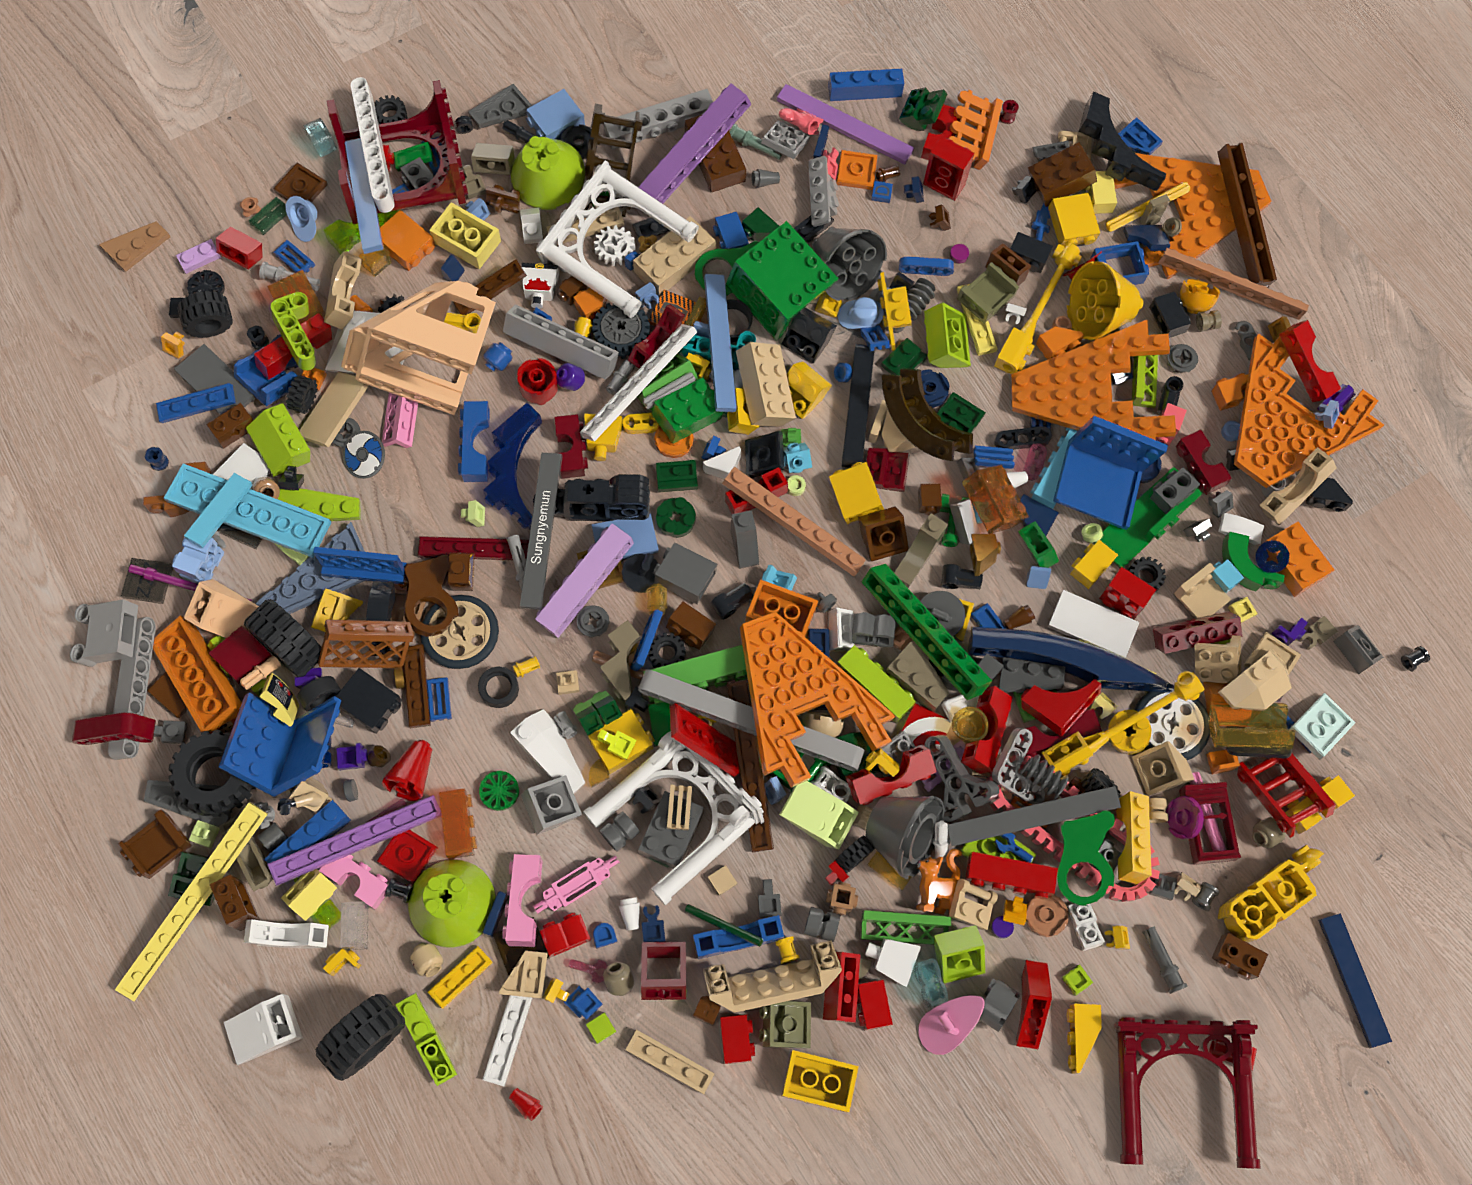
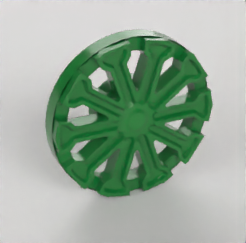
(499, 791)

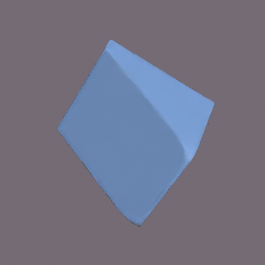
(1038, 577)

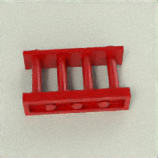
(1307, 787)

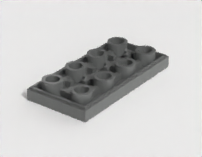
(206, 370)

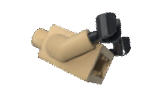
(307, 794)

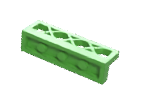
(903, 919)

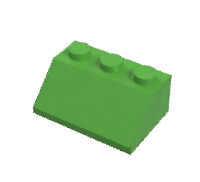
(672, 371)

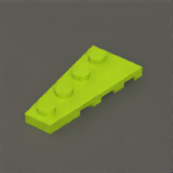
(324, 504)

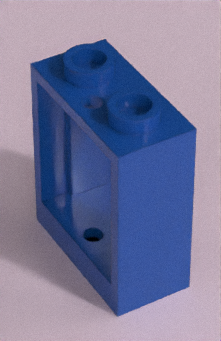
(1122, 250)

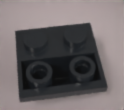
(808, 334)

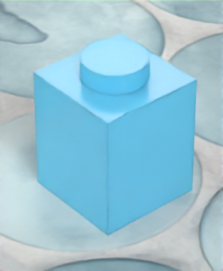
(1226, 575)

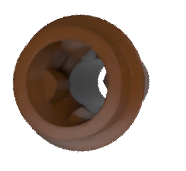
(1020, 617)

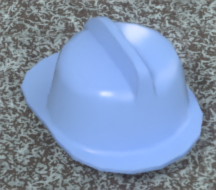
(302, 217)
(860, 313)

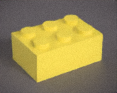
(465, 235)

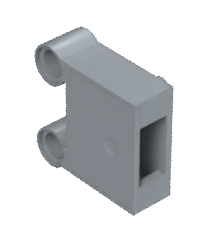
(109, 632)

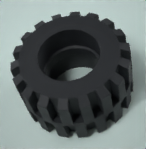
(205, 314)

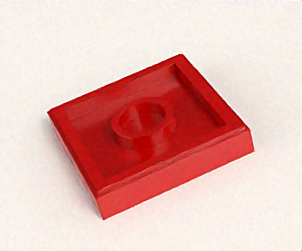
(407, 855)

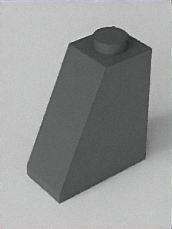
(745, 539)

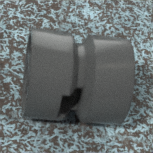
(619, 831)
(822, 924)

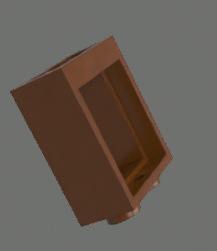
(230, 896)

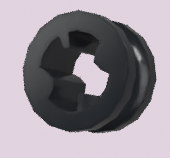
(464, 124)

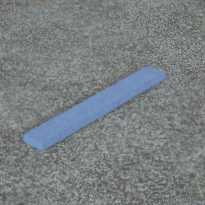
(364, 202)
(720, 343)

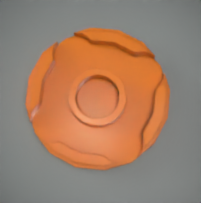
(671, 450)

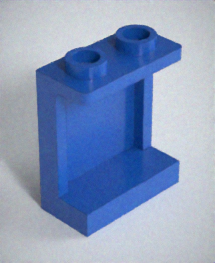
(254, 381)

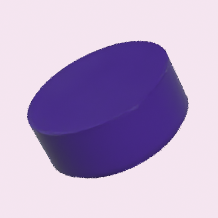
(1001, 928)

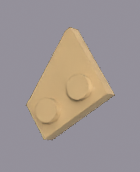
(527, 976)

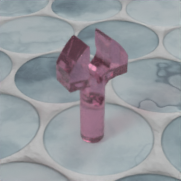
(588, 968)

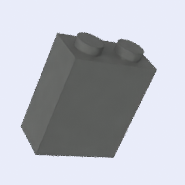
(685, 572)

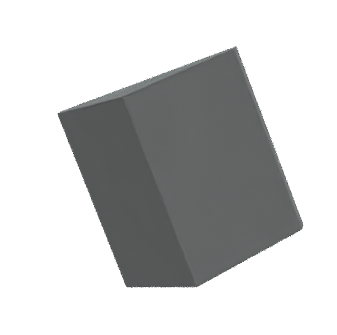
(1358, 649)

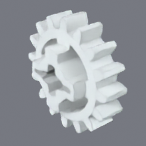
(614, 245)

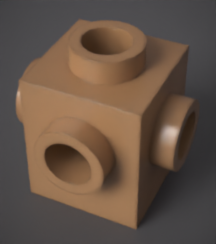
(845, 891)

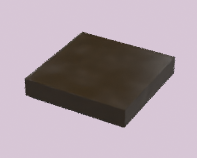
(512, 954)

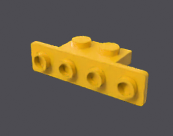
(896, 306)

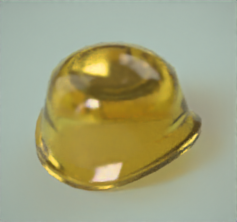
(970, 724)

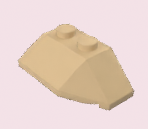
(1259, 684)

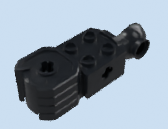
(601, 501)

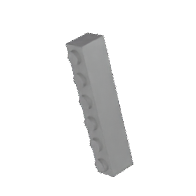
(560, 342)

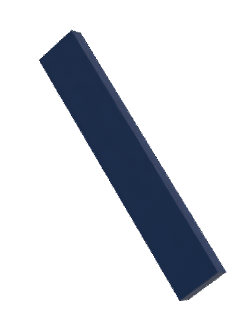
(1355, 981)

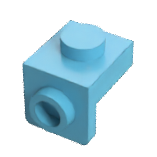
(779, 578)

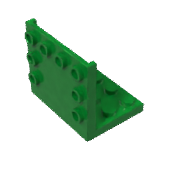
(779, 278)

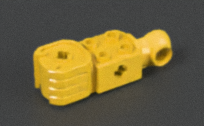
(1272, 896)

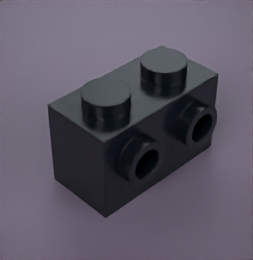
(1032, 251)
(1170, 314)

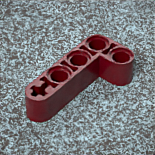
(113, 728)

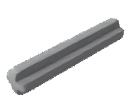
(668, 389)

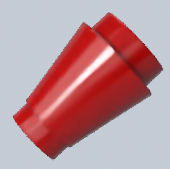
(526, 1104)

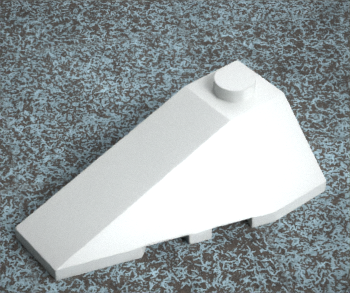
(547, 747)

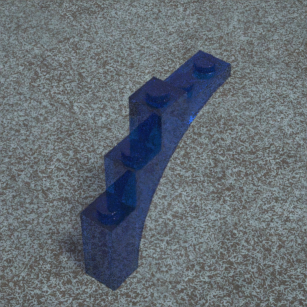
(510, 440)

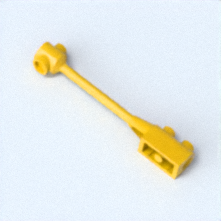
(1020, 341)
(1078, 750)

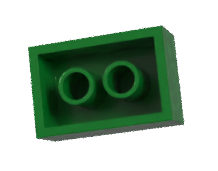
(686, 410)

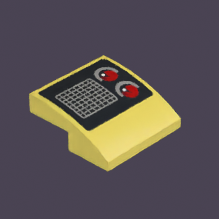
(282, 698)

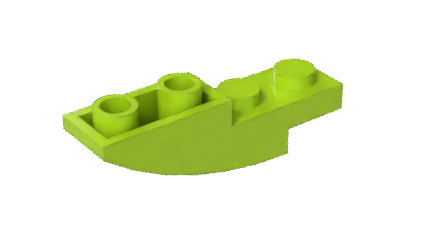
(426, 1039)

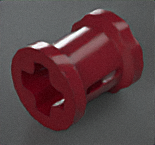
(1009, 111)

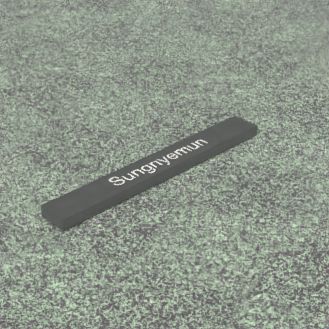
(541, 531)

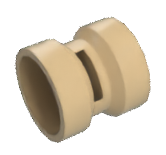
(1157, 810)

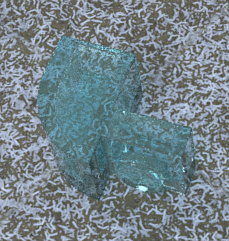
(320, 137)

